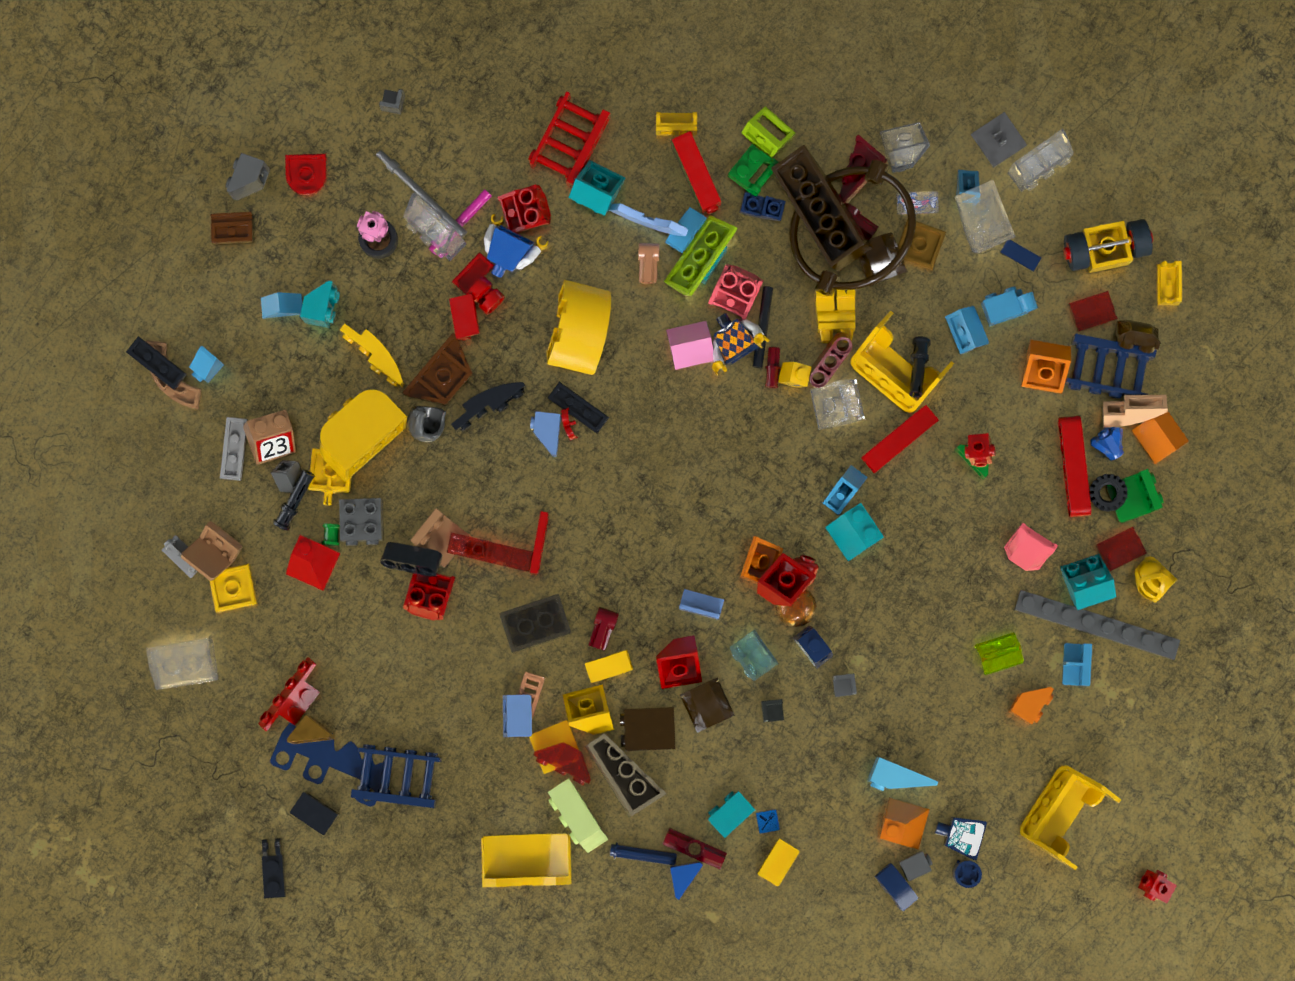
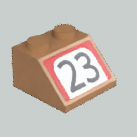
(270, 437)

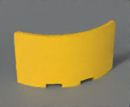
(581, 327)
(526, 860)

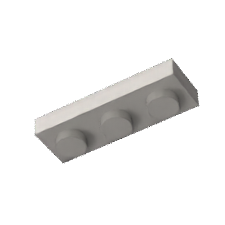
(233, 449)

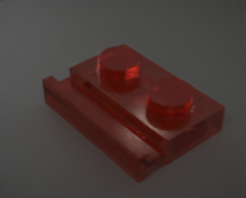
(1092, 311)
(1121, 549)

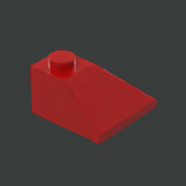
(312, 562)
(784, 581)
(679, 663)

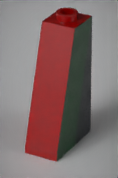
(695, 172)

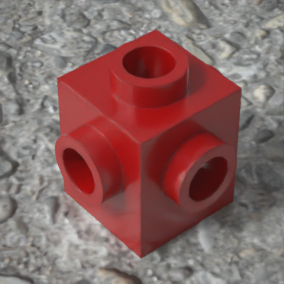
(980, 449)
(1157, 886)

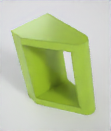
(762, 137)

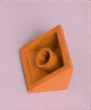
(1160, 436)
(759, 559)

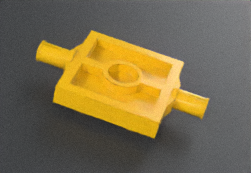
(326, 478)

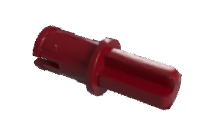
(772, 367)

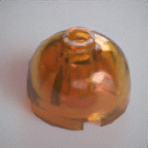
(800, 612)

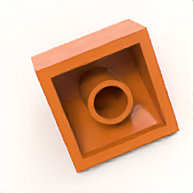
(1046, 366)

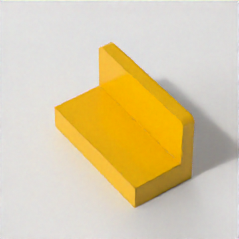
(778, 862)

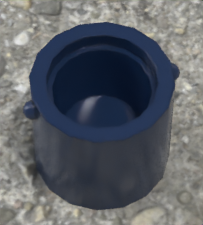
(966, 873)

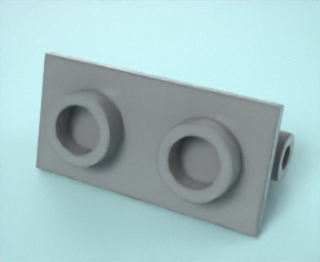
(174, 549)

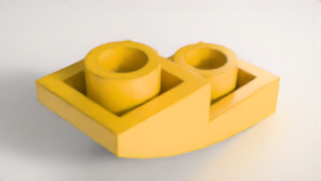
(608, 666)

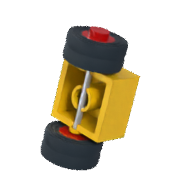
(1108, 245)

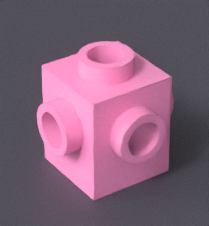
(376, 232)

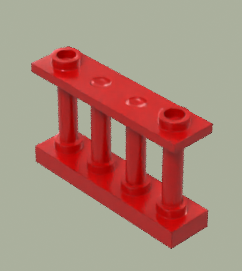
(589, 138)

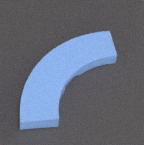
(658, 224)

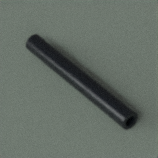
(763, 323)

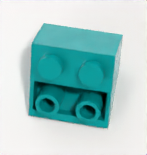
(319, 305)
(1088, 581)

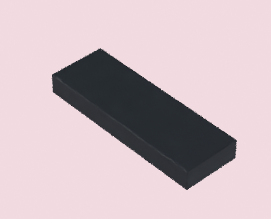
(156, 363)
(578, 407)

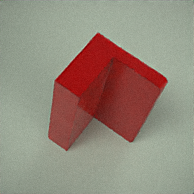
(464, 316)

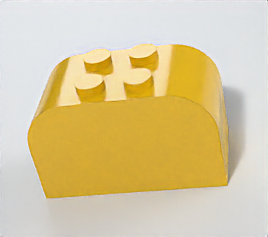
(360, 431)

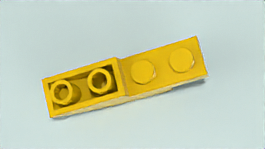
(380, 357)

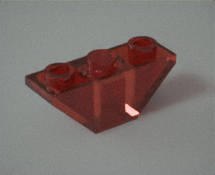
(566, 760)

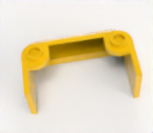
(890, 371)
(1058, 808)

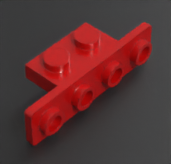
(293, 699)

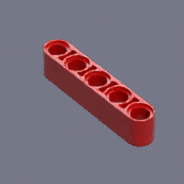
(1074, 466)

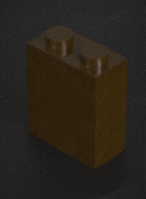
(648, 729)

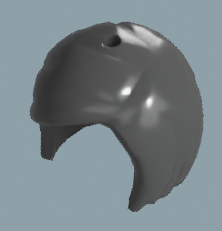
(426, 423)

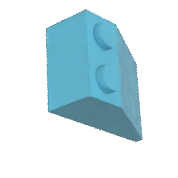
(892, 776)

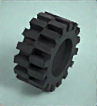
(1117, 483)

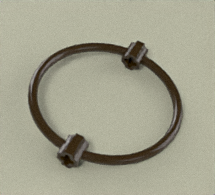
(828, 281)

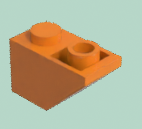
(1029, 704)

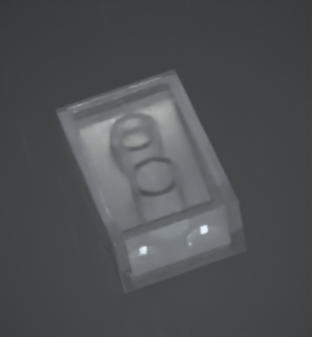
(984, 217)

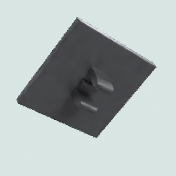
(998, 139)

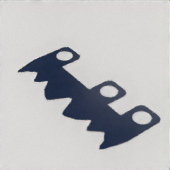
(324, 755)

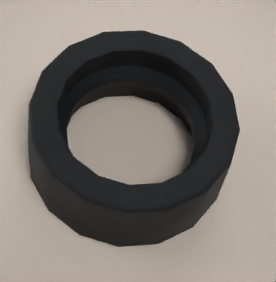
(379, 254)

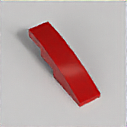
(900, 439)

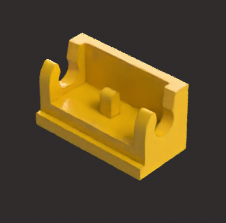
(676, 123)
(1169, 283)

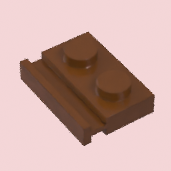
(231, 228)

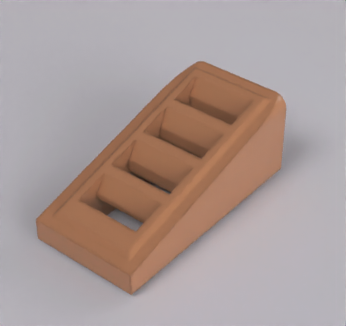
(536, 678)

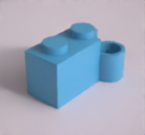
(1007, 305)

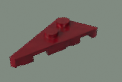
(861, 156)

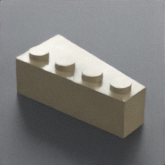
(626, 779)

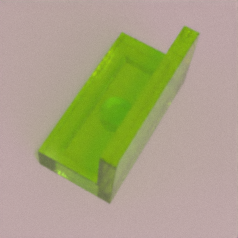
(999, 653)

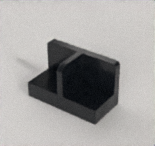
(314, 813)

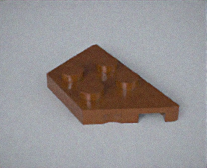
(441, 375)

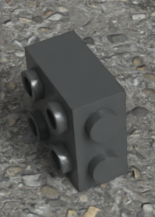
(361, 521)

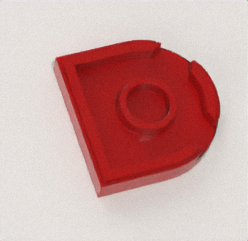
(306, 172)

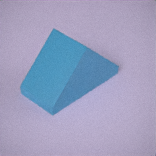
(967, 180)
(281, 305)

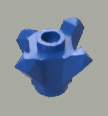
(1109, 442)

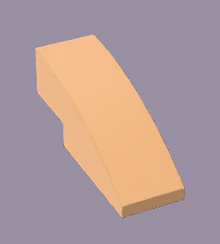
(1133, 410)

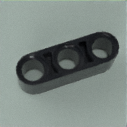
(411, 559)

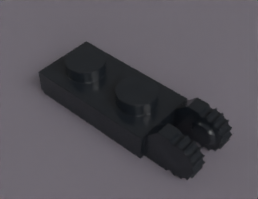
(273, 870)

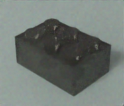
(535, 623)

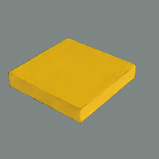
(233, 589)
(551, 736)

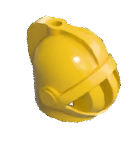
(1153, 579)

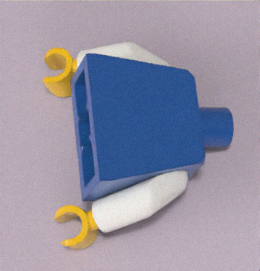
(508, 248)

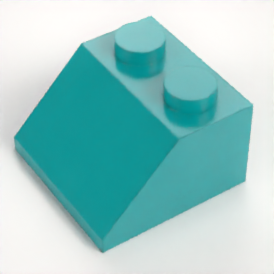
(596, 187)
(854, 532)

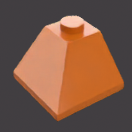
(903, 823)

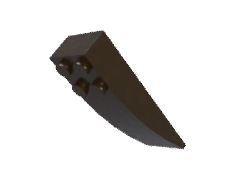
(821, 209)

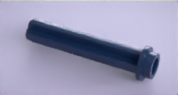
(643, 854)

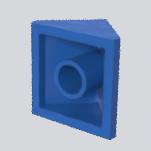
(683, 876)

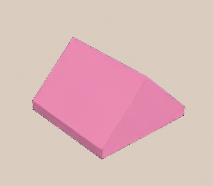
(690, 345)

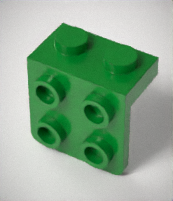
(1141, 496)

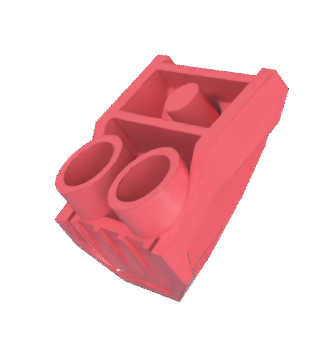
(736, 290)
(1028, 548)

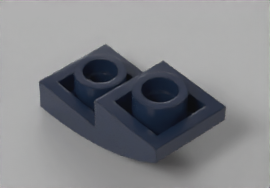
(762, 207)
(896, 887)

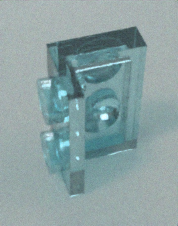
(753, 655)

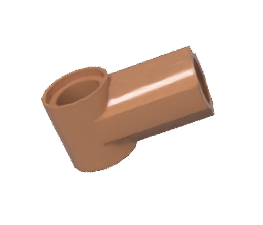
(648, 257)

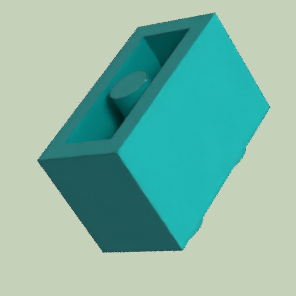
(731, 813)

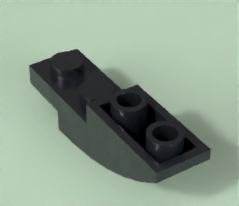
(495, 398)

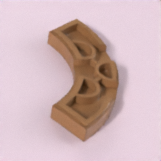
(184, 393)

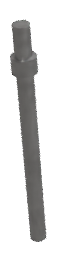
(394, 167)

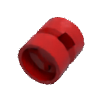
(486, 296)

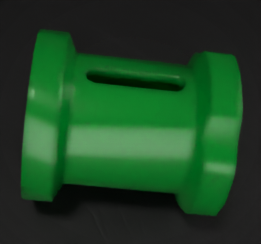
(331, 534)

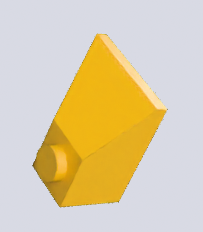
(588, 710)

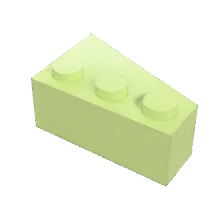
(576, 816)

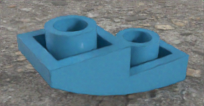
(693, 222)

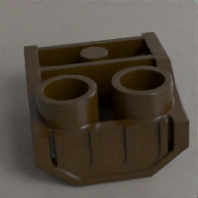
(882, 253)
(1138, 333)
(707, 705)

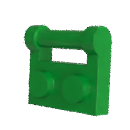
(748, 166)

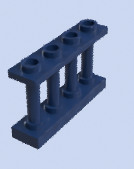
(1103, 347)
(404, 796)

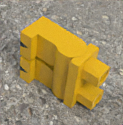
(838, 320)

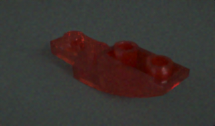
(490, 552)

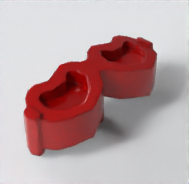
(566, 424)

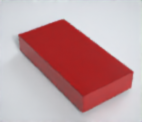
(475, 269)

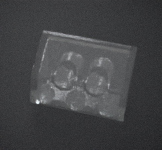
(1041, 161)
(432, 228)
(182, 663)

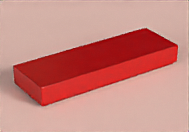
(539, 543)

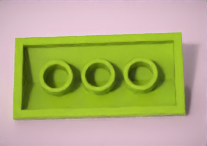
(700, 255)

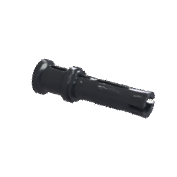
(919, 358)
(290, 508)

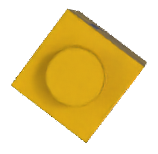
(794, 374)

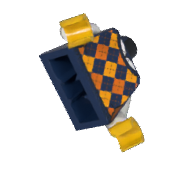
(735, 341)

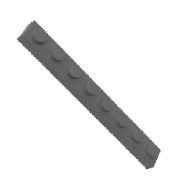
(1097, 625)

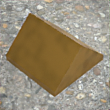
(309, 731)

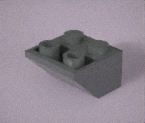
(248, 177)

